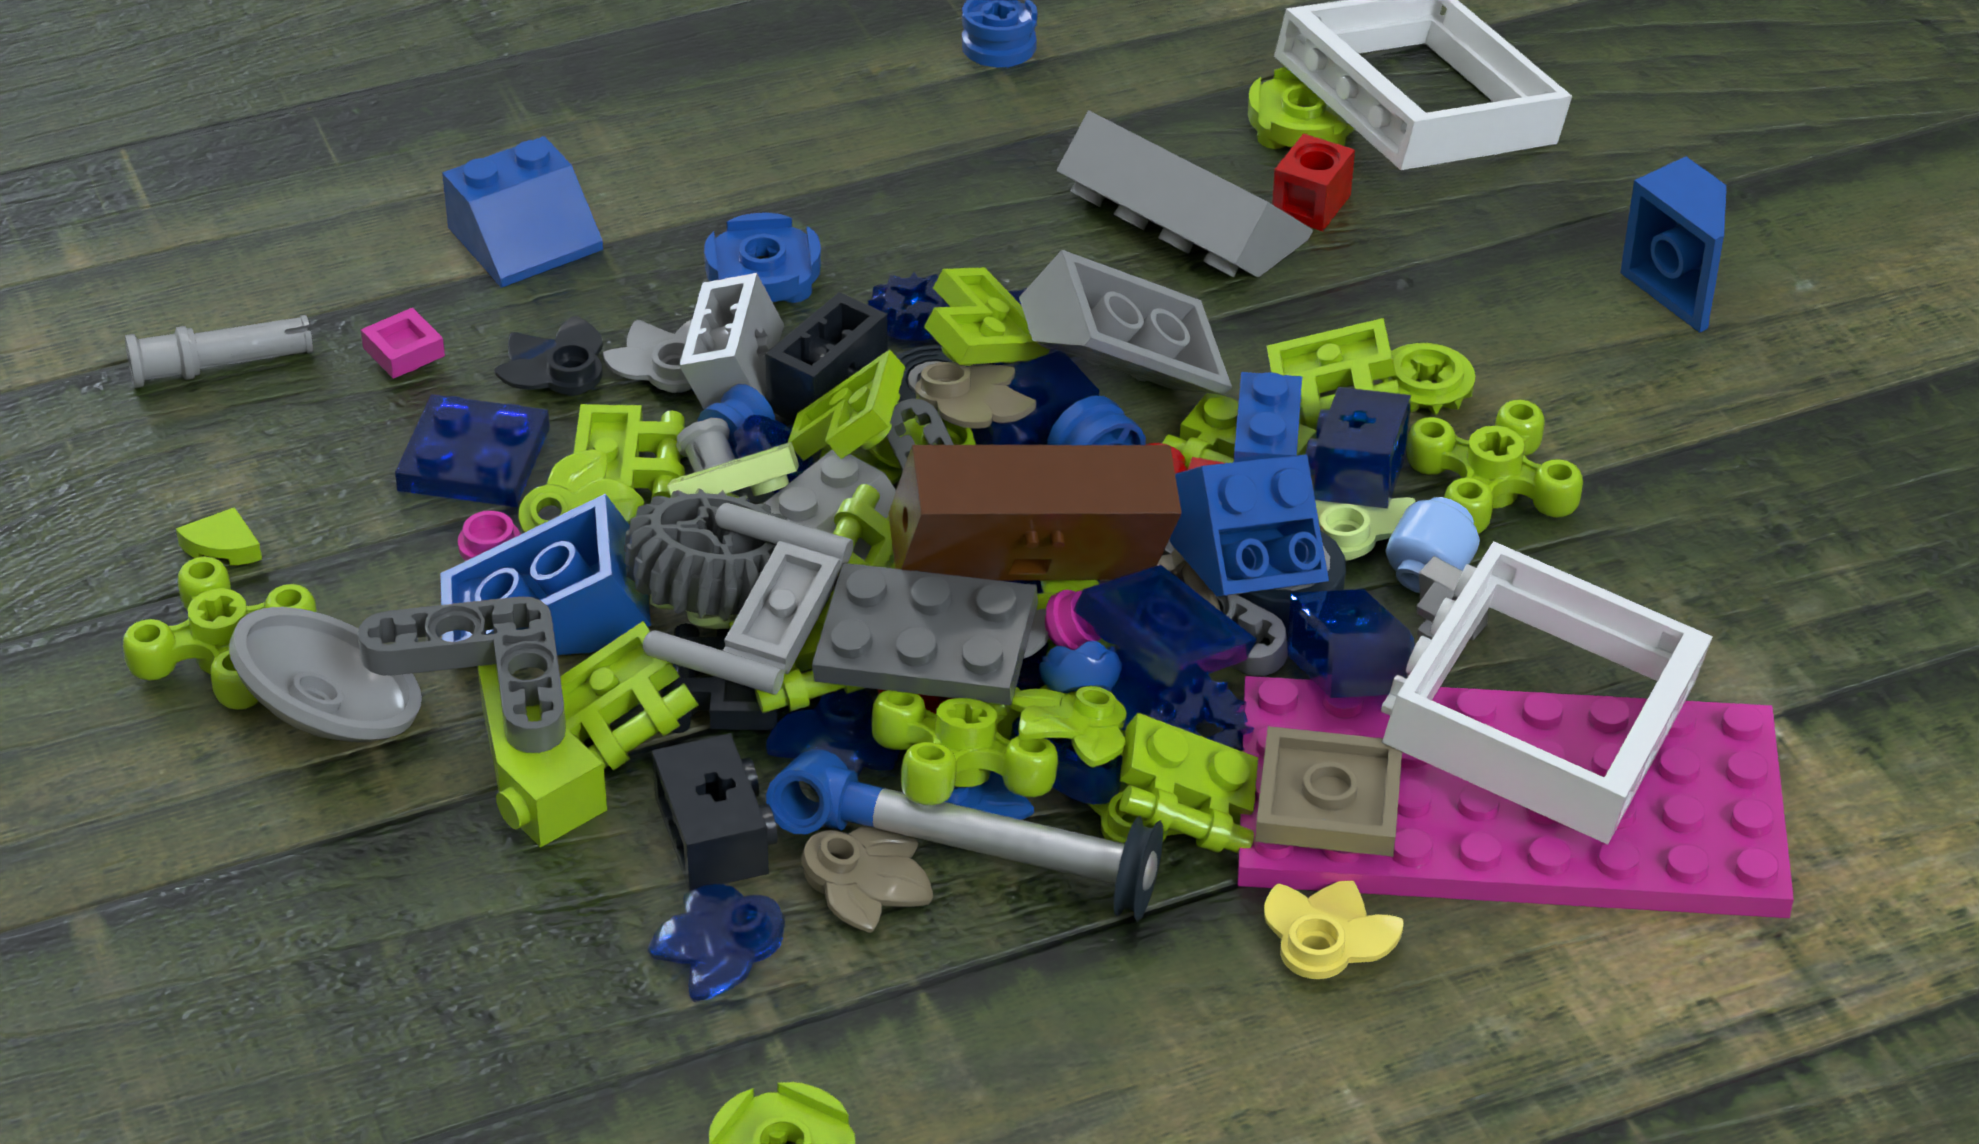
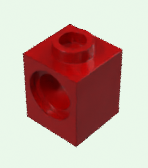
(1314, 181)

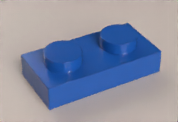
(1267, 416)

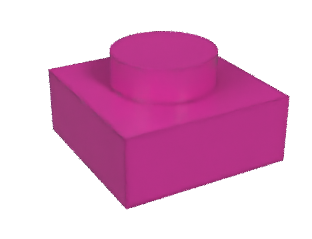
(402, 342)

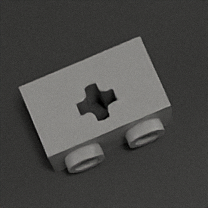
(730, 337)

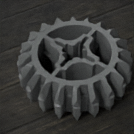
(688, 559)

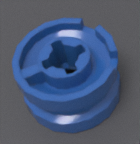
(999, 31)
(1095, 422)

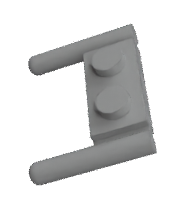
(778, 609)

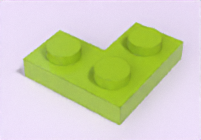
(982, 320)
(851, 413)

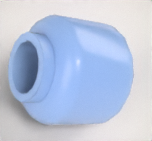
(1428, 530)

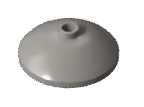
(314, 678)

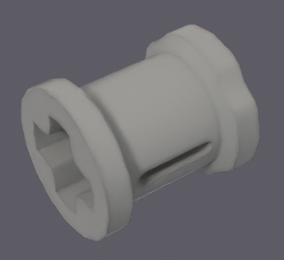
(705, 444)

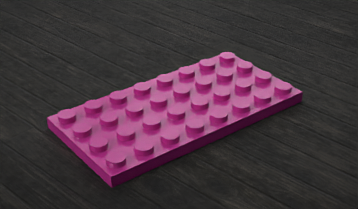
(1693, 840)

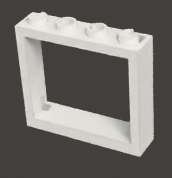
(1323, 47)
(1578, 615)

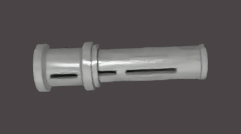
(189, 352)

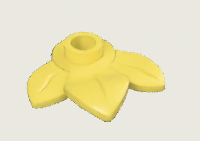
(1328, 929)

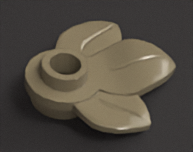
(973, 394)
(864, 873)

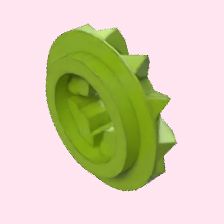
(1428, 363)

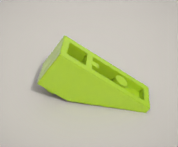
(542, 790)

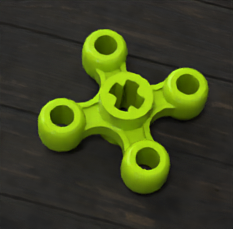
(1496, 464)
(213, 613)
(960, 747)

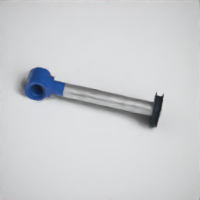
(844, 800)

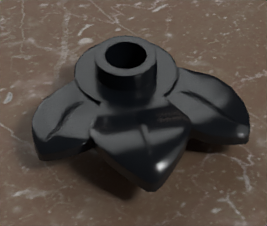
(562, 364)

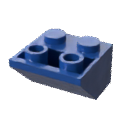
(1250, 525)

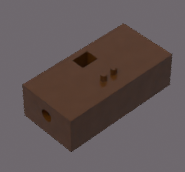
(1034, 510)

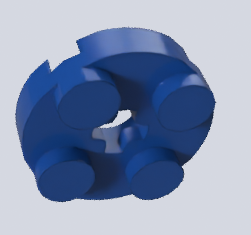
(791, 253)

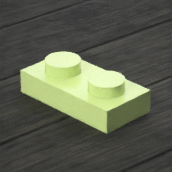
(761, 471)

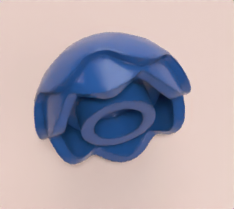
(1088, 665)

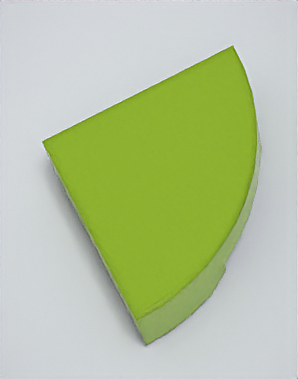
(220, 537)

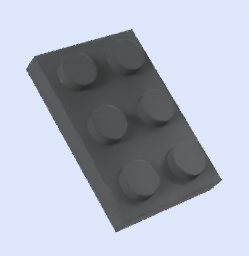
(925, 633)

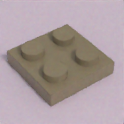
(1329, 792)

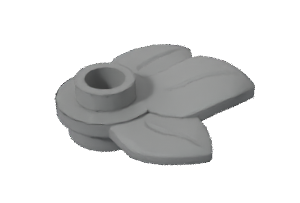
(652, 356)

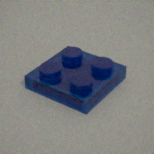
(472, 450)
(1164, 625)

